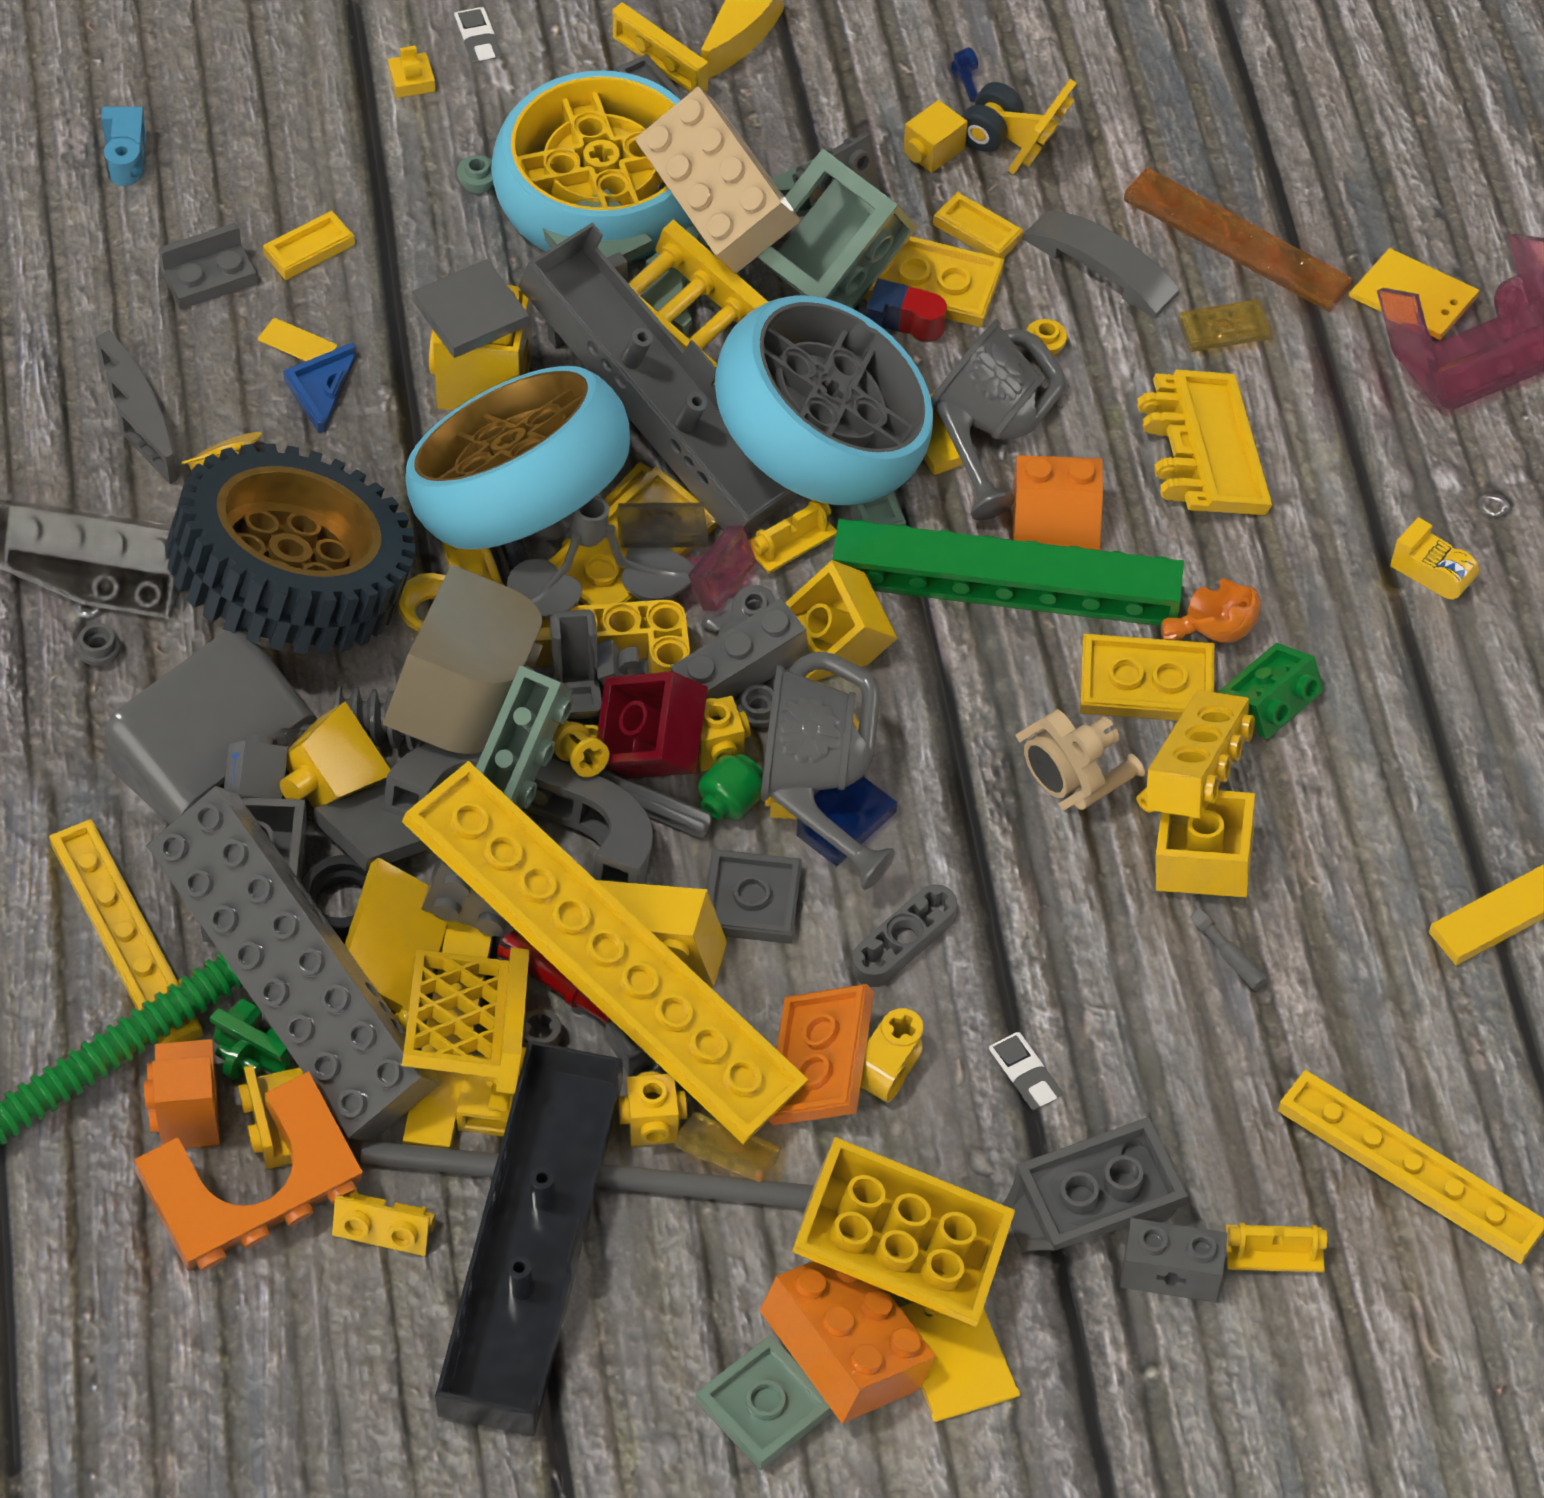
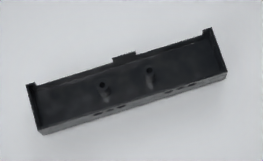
(530, 1239)

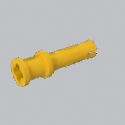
(574, 743)

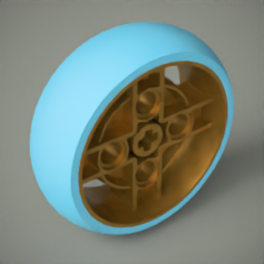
(518, 457)

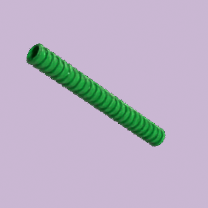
(115, 1045)

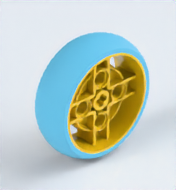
(590, 147)

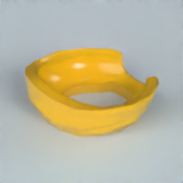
(415, 591)

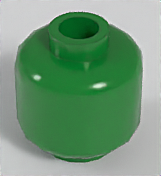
(731, 787)

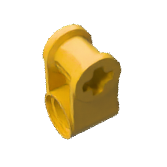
(892, 1053)

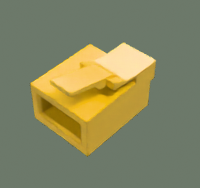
(481, 1107)

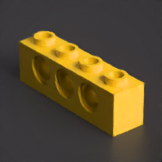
(1199, 754)

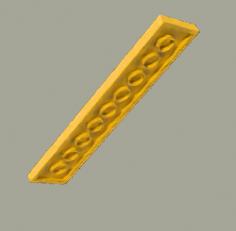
(605, 951)

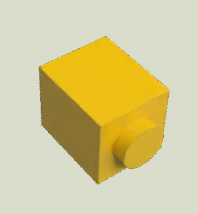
(934, 136)

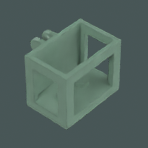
(843, 237)

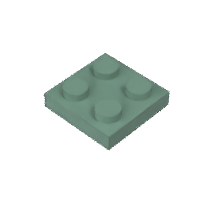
(764, 1402)

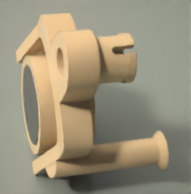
(1066, 758)

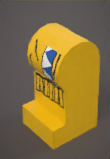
(1433, 561)

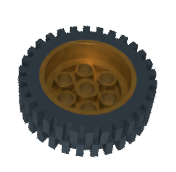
(289, 548)

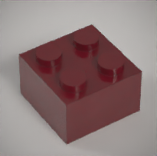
(652, 724)

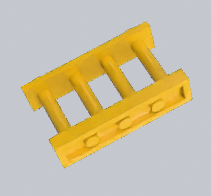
(707, 277)

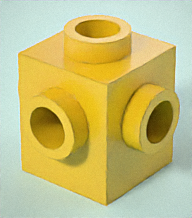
(722, 731)
(652, 1109)

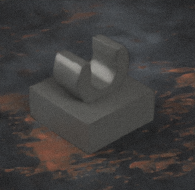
(614, 662)

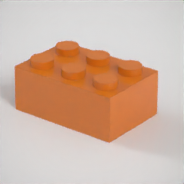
(847, 1338)

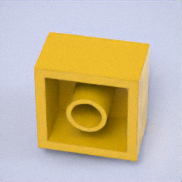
(1208, 852)

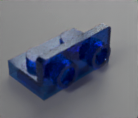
(856, 810)

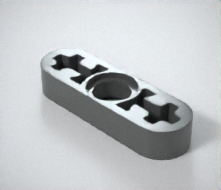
(897, 953)

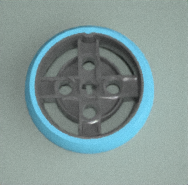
(823, 400)

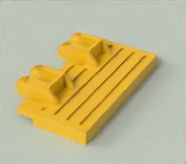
(1210, 442)

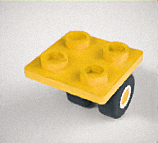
(1000, 116)

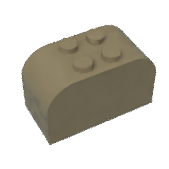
(464, 662)

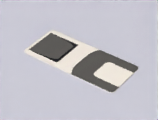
(477, 34)
(1025, 1070)

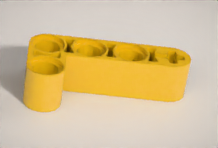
(634, 625)

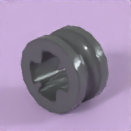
(538, 1018)

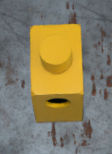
(332, 760)

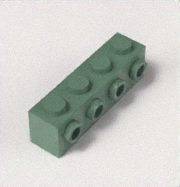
(524, 734)

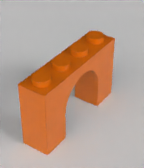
(206, 1226)

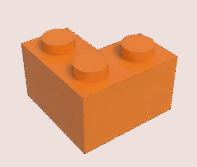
(183, 1093)

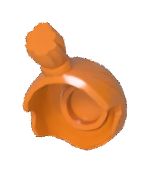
(1218, 614)

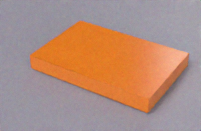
(827, 1043)

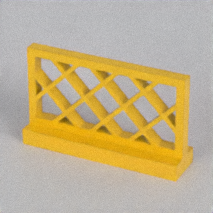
(501, 1017)

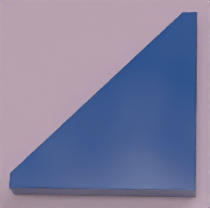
(320, 382)

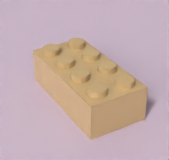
(717, 180)

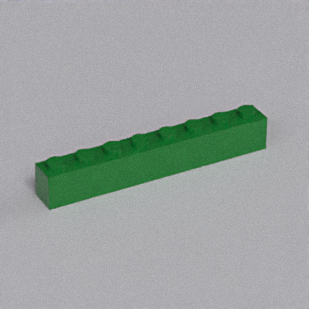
(1012, 572)

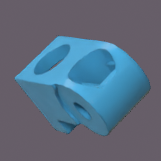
(126, 139)

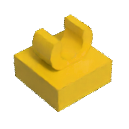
(411, 73)

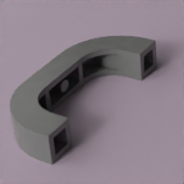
(562, 796)

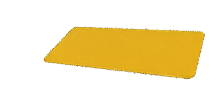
(294, 340)

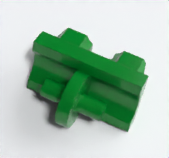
(245, 1045)

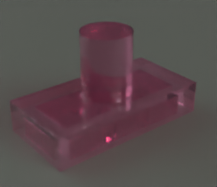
(721, 568)

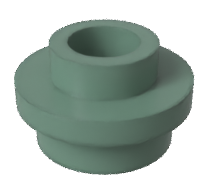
(475, 173)

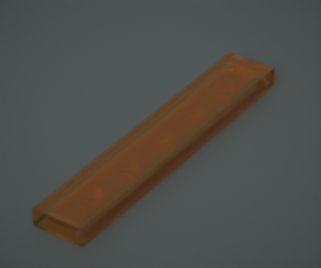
(1238, 239)

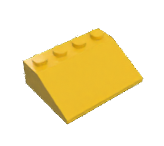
(903, 1231)

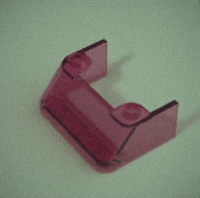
(1485, 355)

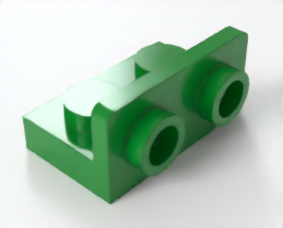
(1277, 687)

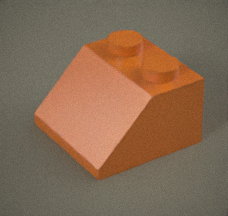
(1058, 500)

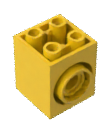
(483, 367)

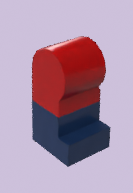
(907, 310)

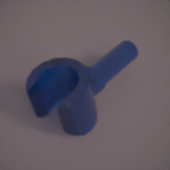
(963, 64)

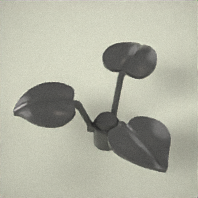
(647, 573)

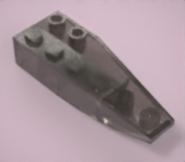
(89, 557)

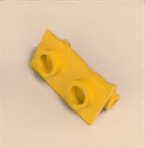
(793, 536)
(374, 1223)
(1275, 1248)

